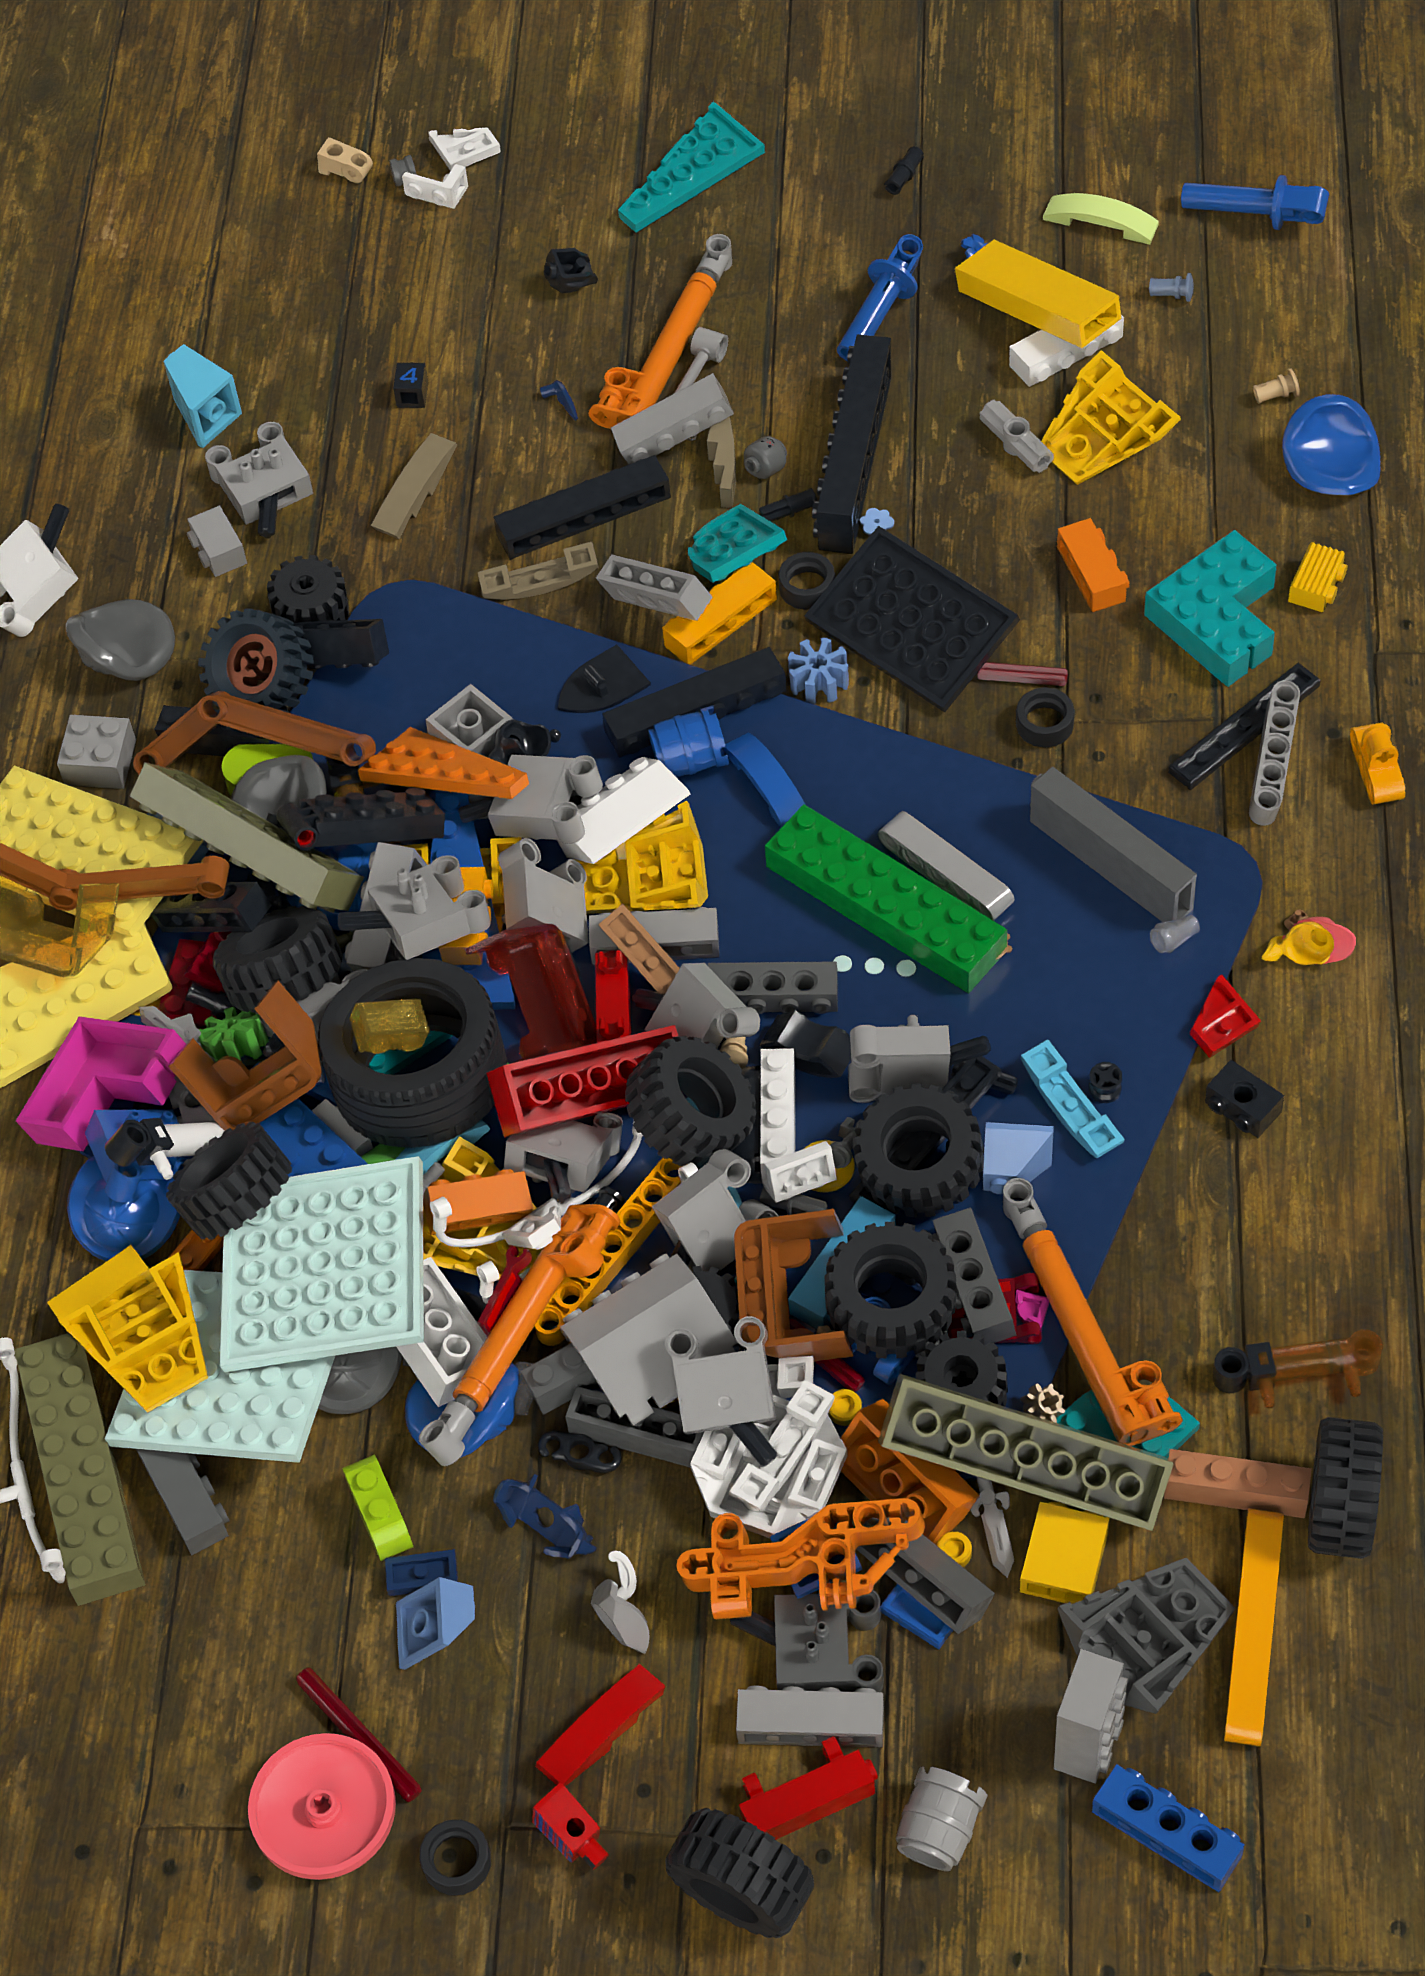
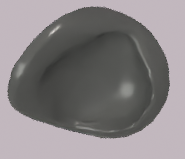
(123, 638)
(279, 782)
(360, 1380)

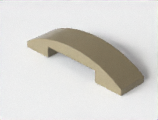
(541, 577)

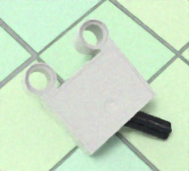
(33, 572)

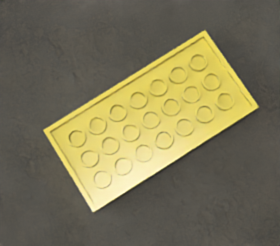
(88, 836)

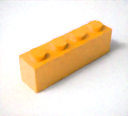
(731, 606)

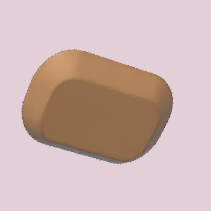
(1294, 918)

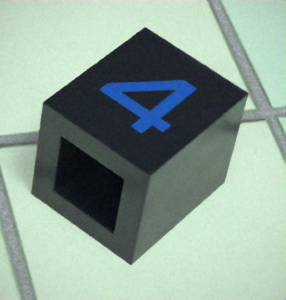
(410, 385)

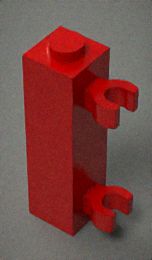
(612, 995)
(809, 1796)

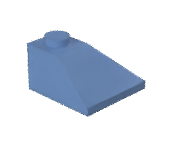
(1015, 1153)
(432, 1619)

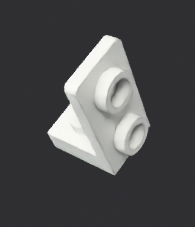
(441, 193)

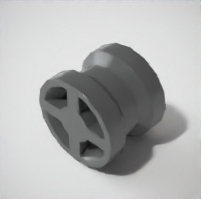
(399, 167)

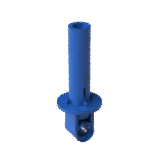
(1281, 203)
(891, 280)

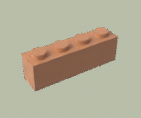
(1238, 1483)

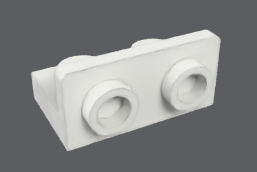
(800, 1172)

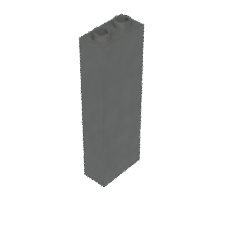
(1112, 846)

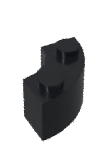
(817, 1048)

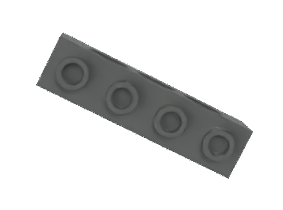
(788, 979)
(994, 1321)

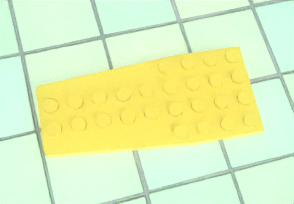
(43, 1007)

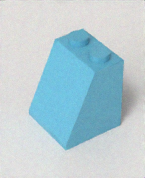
(202, 393)

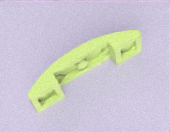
(1102, 211)

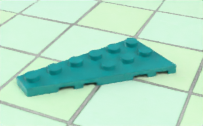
(696, 162)

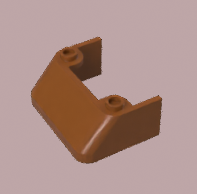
(244, 1095)
(762, 1255)

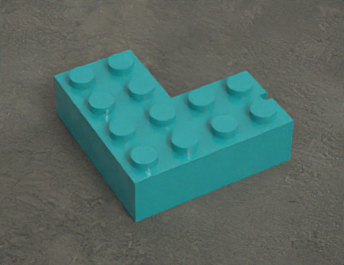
(1207, 610)

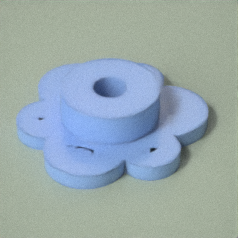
(874, 519)

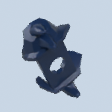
(521, 1501)

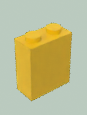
(1064, 1553)

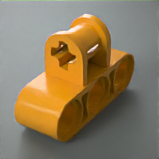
(1378, 762)

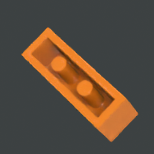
(1092, 564)
(481, 1200)

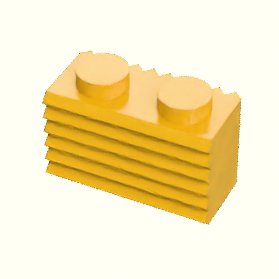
(1317, 577)

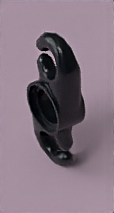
(590, 1462)

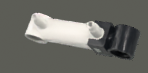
(152, 1142)

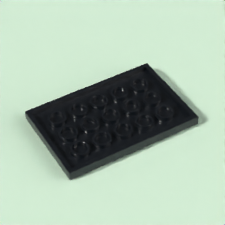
(912, 618)

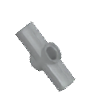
(1016, 436)

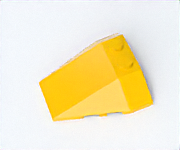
(1104, 421)
(463, 1161)

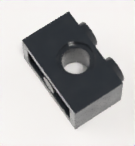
(1238, 1083)

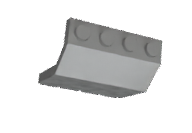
(628, 1329)

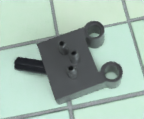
(815, 1642)

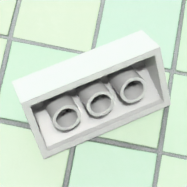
(624, 808)
(450, 1337)

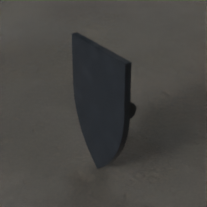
(602, 683)

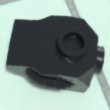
(568, 270)

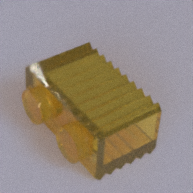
(389, 1025)

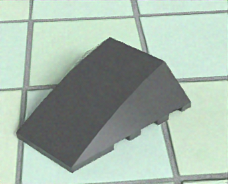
(1151, 1627)

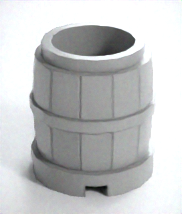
(939, 1819)

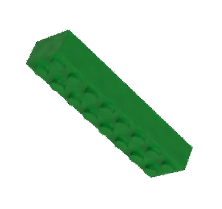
(886, 898)

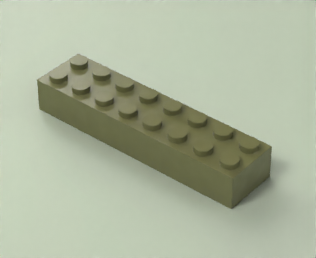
(246, 838)
(1025, 1452)
(79, 1469)

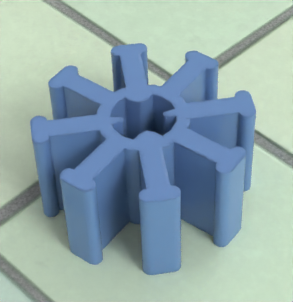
(818, 670)

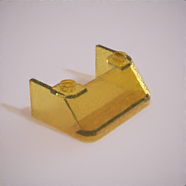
(50, 946)

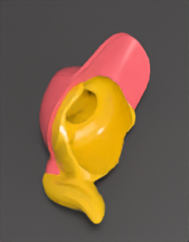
(1312, 942)

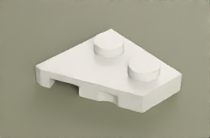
(465, 146)
(536, 1228)

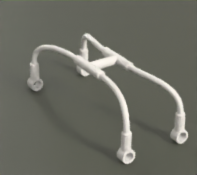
(488, 1272)
(50, 1559)

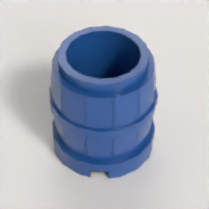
(689, 742)

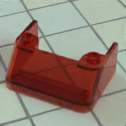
(544, 987)

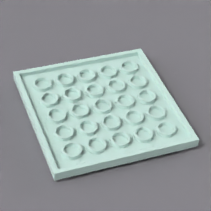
(326, 1268)
(231, 1413)

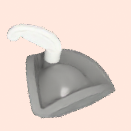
(615, 1612)

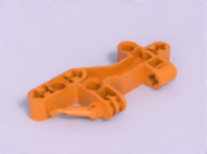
(805, 1551)

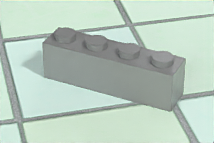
(672, 420)
(678, 932)
(810, 1716)

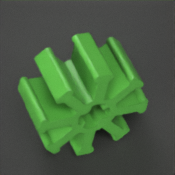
(234, 1035)

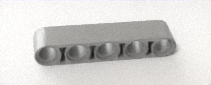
(1272, 764)
(945, 865)

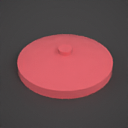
(321, 1806)

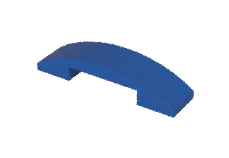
(766, 775)

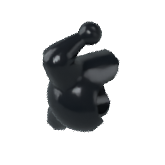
(522, 739)

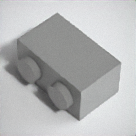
(216, 541)

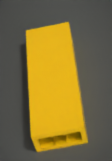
(1038, 293)

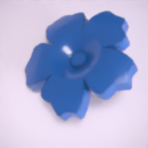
(972, 244)

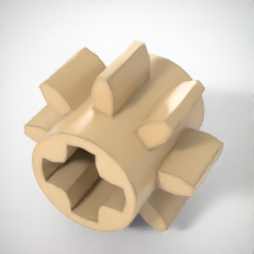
(1048, 1398)

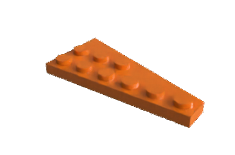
(435, 764)

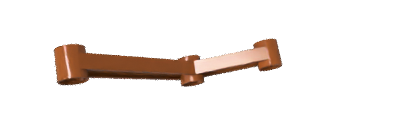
(256, 720)
(62, 885)

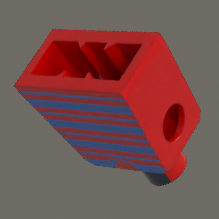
(560, 1814)

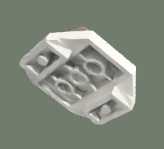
(723, 1458)

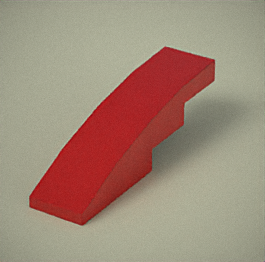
(599, 1726)

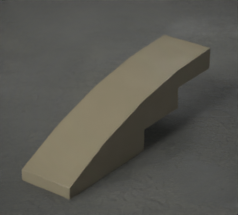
(722, 451)
(413, 484)

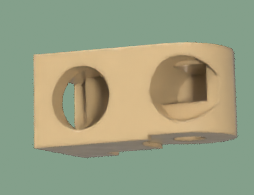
(343, 161)

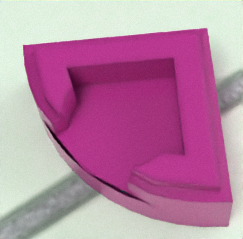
(1031, 1307)

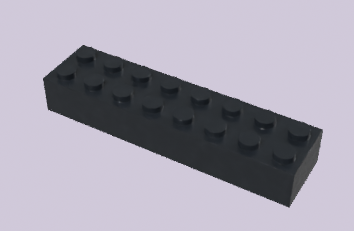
(852, 444)

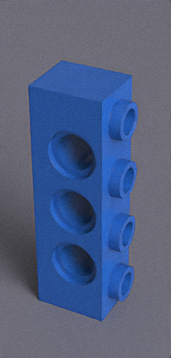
(1209, 1866)

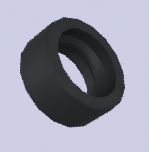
(799, 564)
(1045, 698)
(443, 1832)

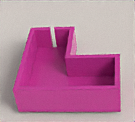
(92, 1069)

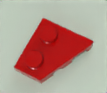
(1222, 1019)

